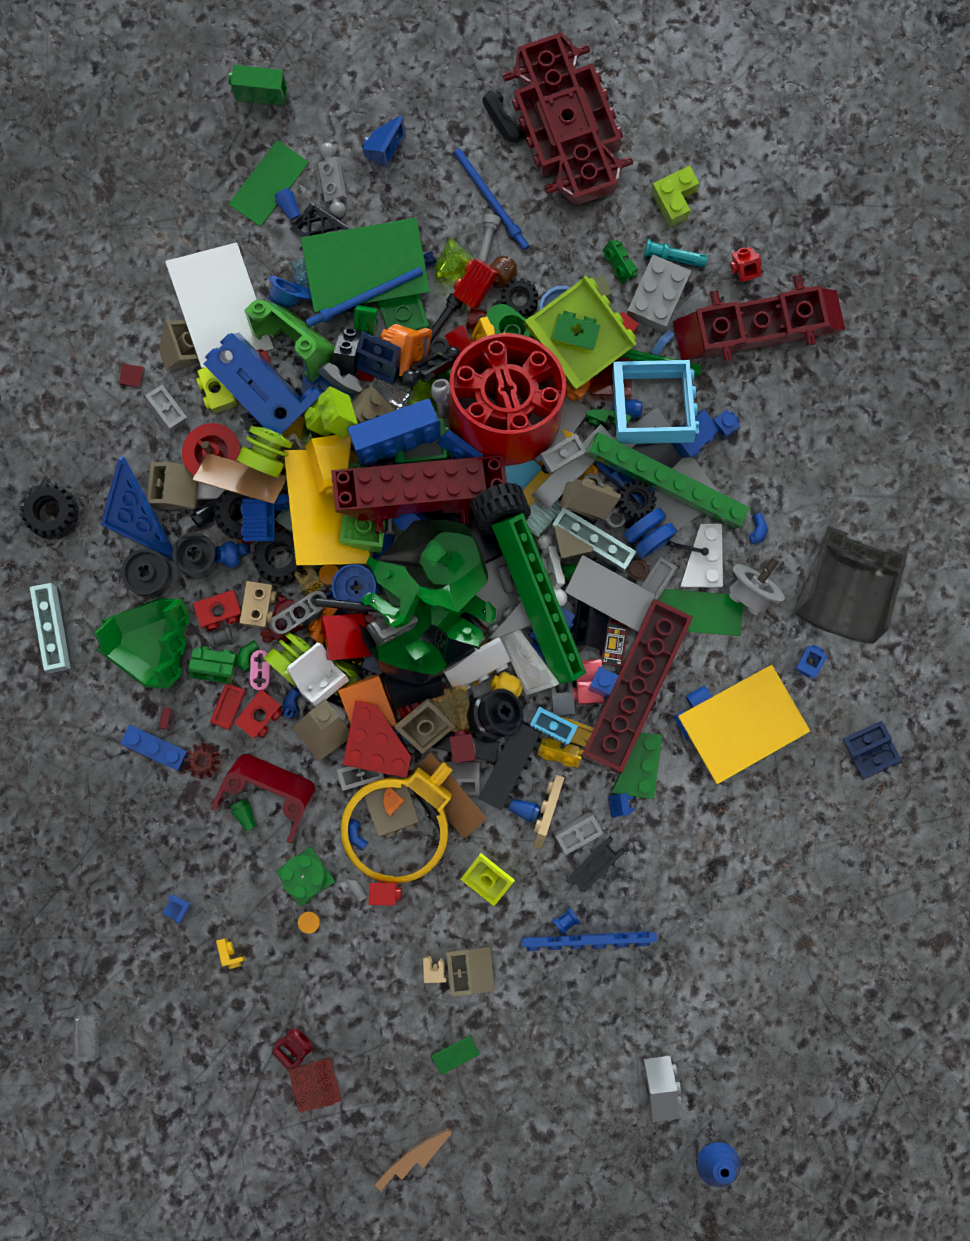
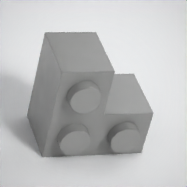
(662, 1088)

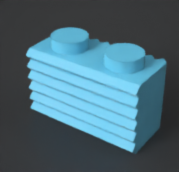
(553, 726)

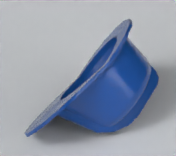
(287, 293)

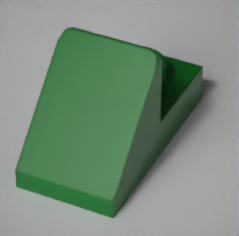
(366, 319)

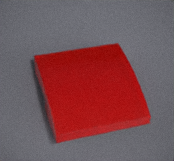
(344, 636)

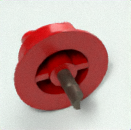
(210, 439)

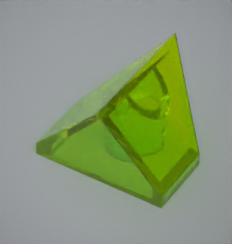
(452, 260)

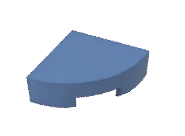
(663, 340)

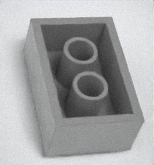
(658, 293)

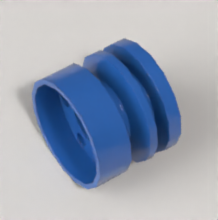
(347, 578)

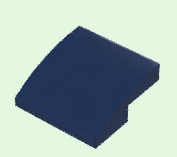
(378, 357)
(872, 750)

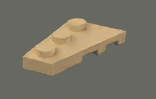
(547, 809)

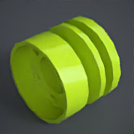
(264, 451)
(291, 652)

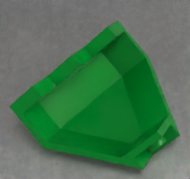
(147, 641)

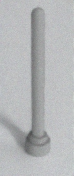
(490, 223)

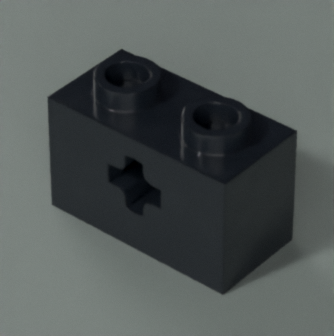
(345, 351)

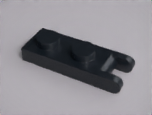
(595, 865)

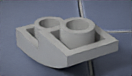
(346, 383)

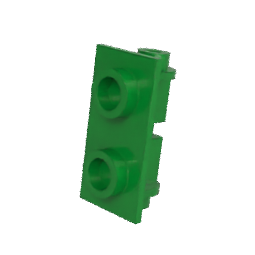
(614, 253)

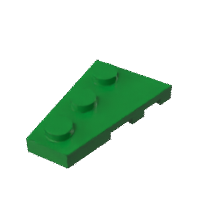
(641, 768)

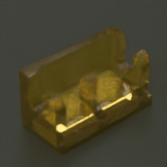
(309, 582)

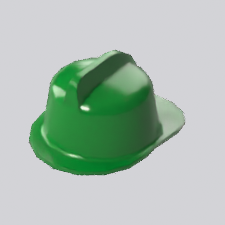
(507, 320)

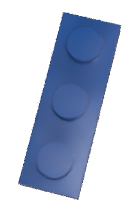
(153, 747)

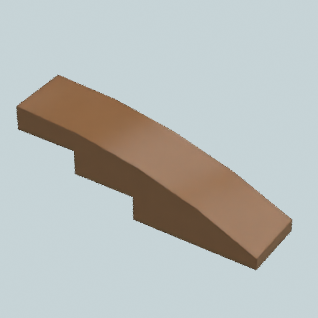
(419, 1154)

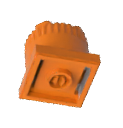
(413, 344)

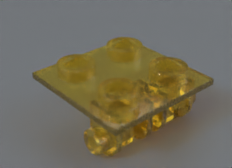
(455, 705)

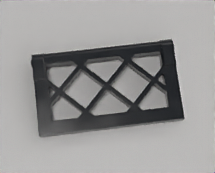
(306, 218)

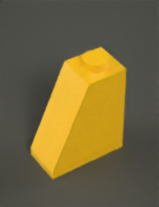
(327, 455)

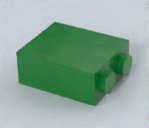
(258, 85)

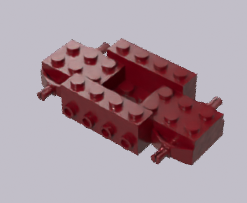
(576, 147)

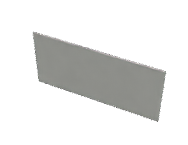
(609, 593)

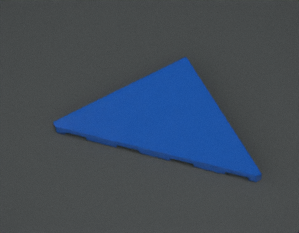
(131, 514)

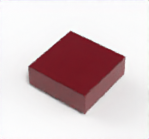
(131, 375)
(166, 718)

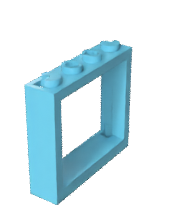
(654, 370)

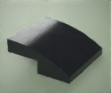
(661, 452)

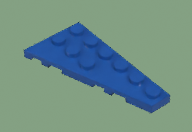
(597, 941)

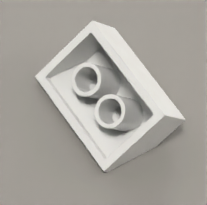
(479, 665)

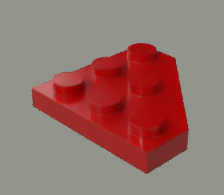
(374, 743)

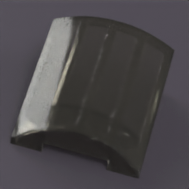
(851, 588)

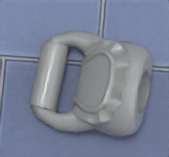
(440, 394)

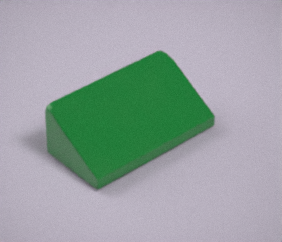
(455, 1054)

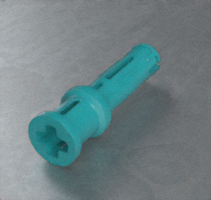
(669, 253)

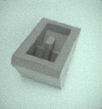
(355, 777)

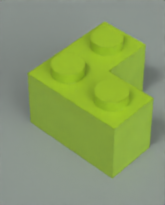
(670, 194)
(331, 414)

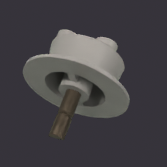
(755, 588)

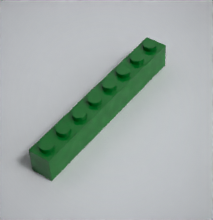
(667, 480)
(538, 598)

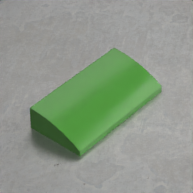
(360, 533)

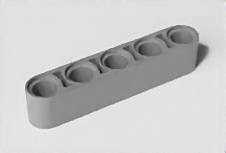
(555, 484)

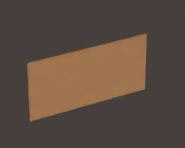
(239, 478)
(460, 809)

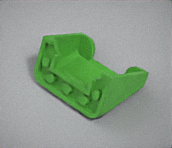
(272, 319)

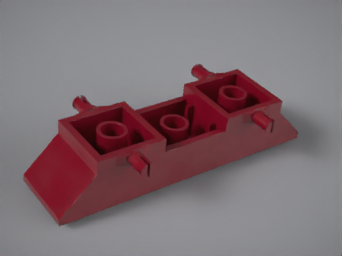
(758, 323)
(419, 487)

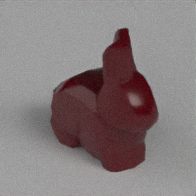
(268, 635)

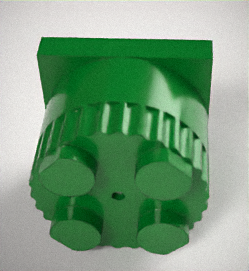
(305, 876)

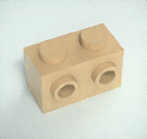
(257, 605)

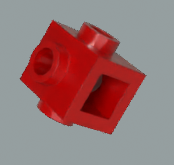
(746, 264)

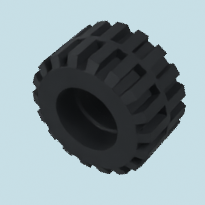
(37, 499)
(498, 503)
(222, 515)
(262, 565)

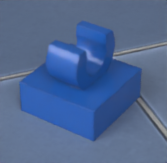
(620, 805)

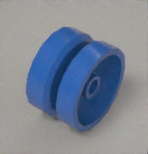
(652, 536)

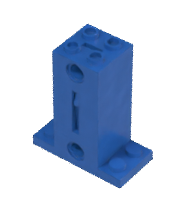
(258, 384)

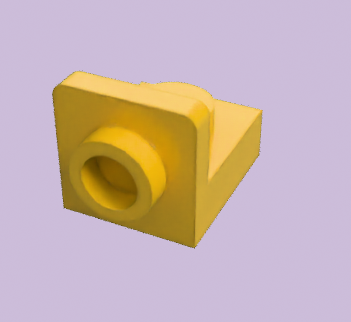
(226, 951)

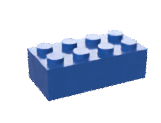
(395, 432)

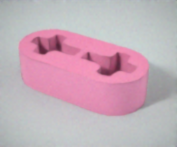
(254, 671)

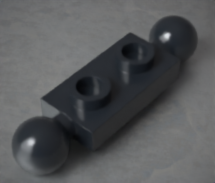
(430, 366)

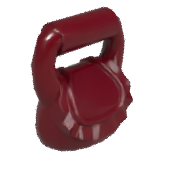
(297, 1045)

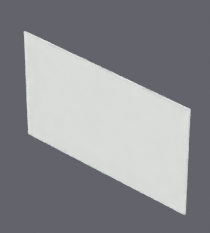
(213, 298)

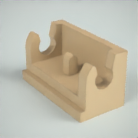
(434, 974)

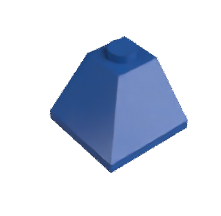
(384, 141)

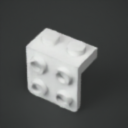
(316, 675)

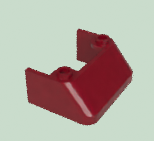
(296, 789)

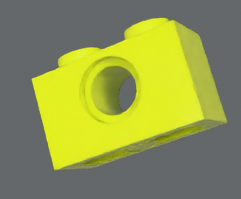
(216, 401)

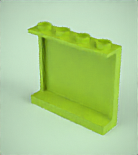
(579, 362)

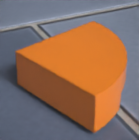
(392, 801)

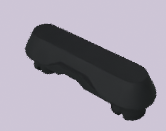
(493, 104)

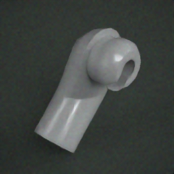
(351, 887)

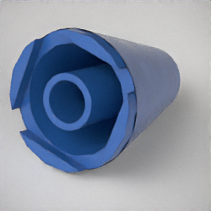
(715, 1158)

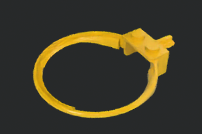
(425, 786)

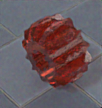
(195, 758)

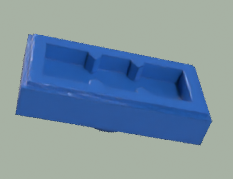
(457, 447)

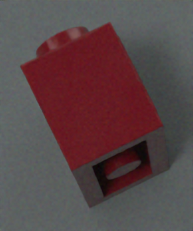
(463, 746)

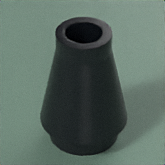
(203, 515)

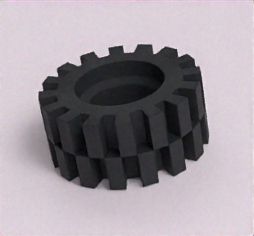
(520, 286)
(644, 491)

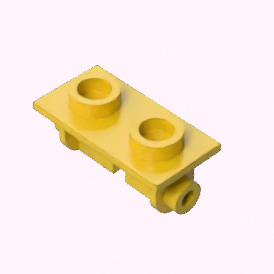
(551, 750)

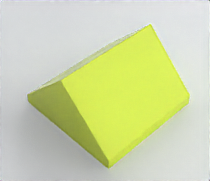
(487, 879)

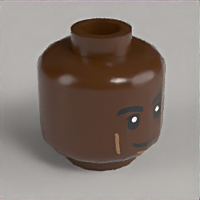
(507, 270)

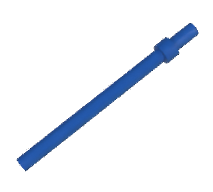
(513, 230)
(327, 314)

